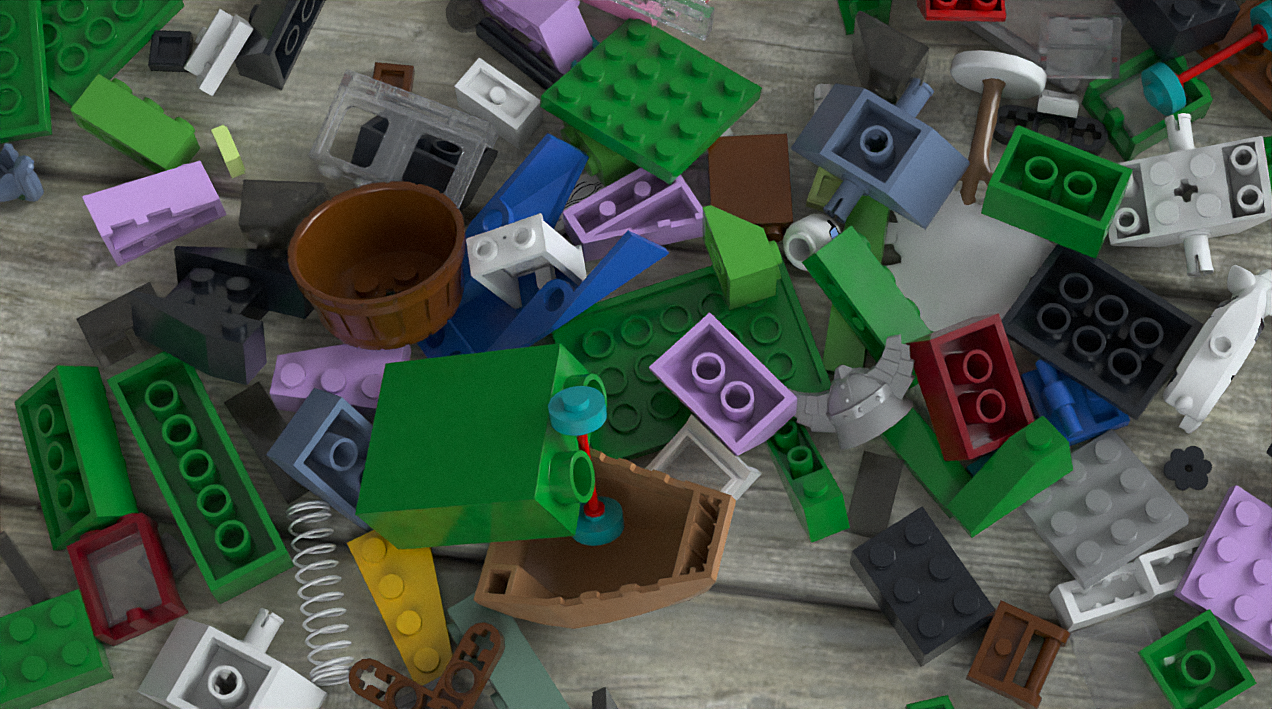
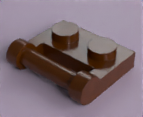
(1004, 649)

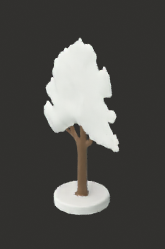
(964, 258)

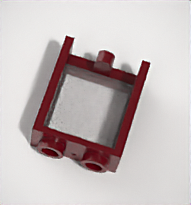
(125, 579)

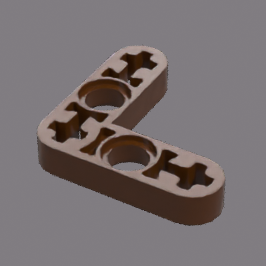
(443, 694)

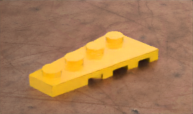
(409, 602)

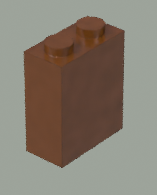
(752, 180)

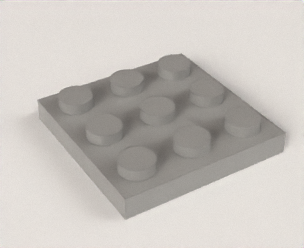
(1103, 510)

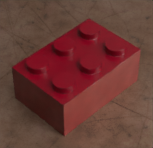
(971, 386)

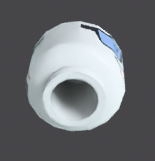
(807, 237)

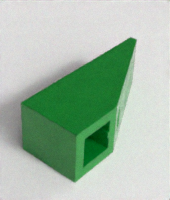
(807, 481)

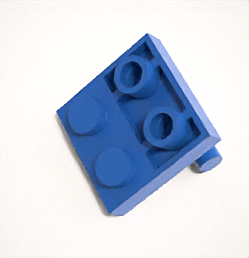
(1069, 406)

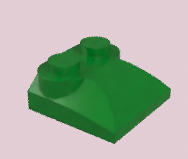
(1197, 665)

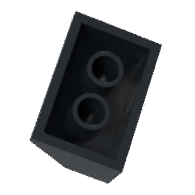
(276, 39)
(430, 162)

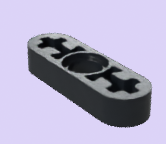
(1080, 125)

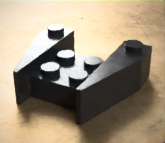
(218, 309)

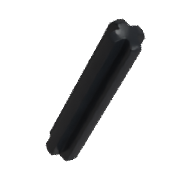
(517, 53)

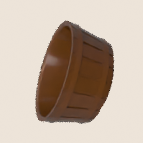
(375, 244)

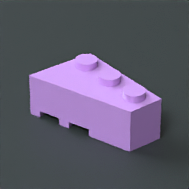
(550, 26)
(636, 204)
(154, 210)
(336, 369)

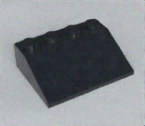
(1101, 329)

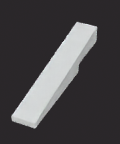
(1132, 586)

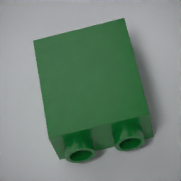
(471, 450)

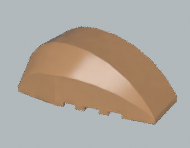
(660, 559)

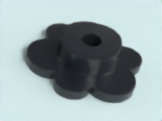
(1192, 459)

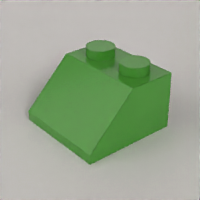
(741, 257)

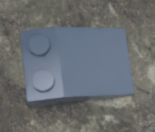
(326, 451)

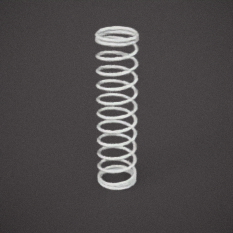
(318, 516)

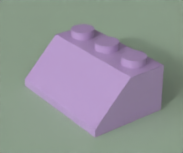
(725, 386)

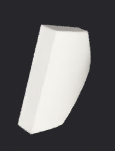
(217, 49)

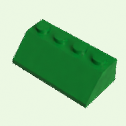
(74, 453)

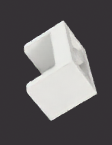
(501, 101)

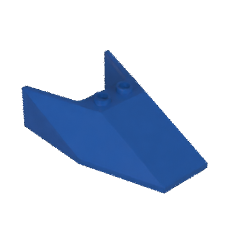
(491, 324)

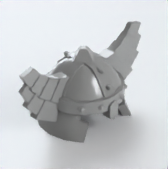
(861, 399)

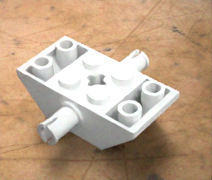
(1229, 195)
(203, 660)

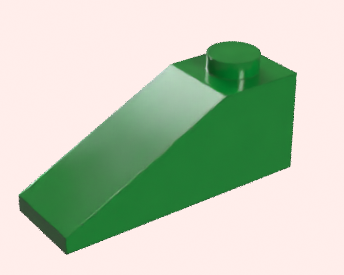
(1012, 476)

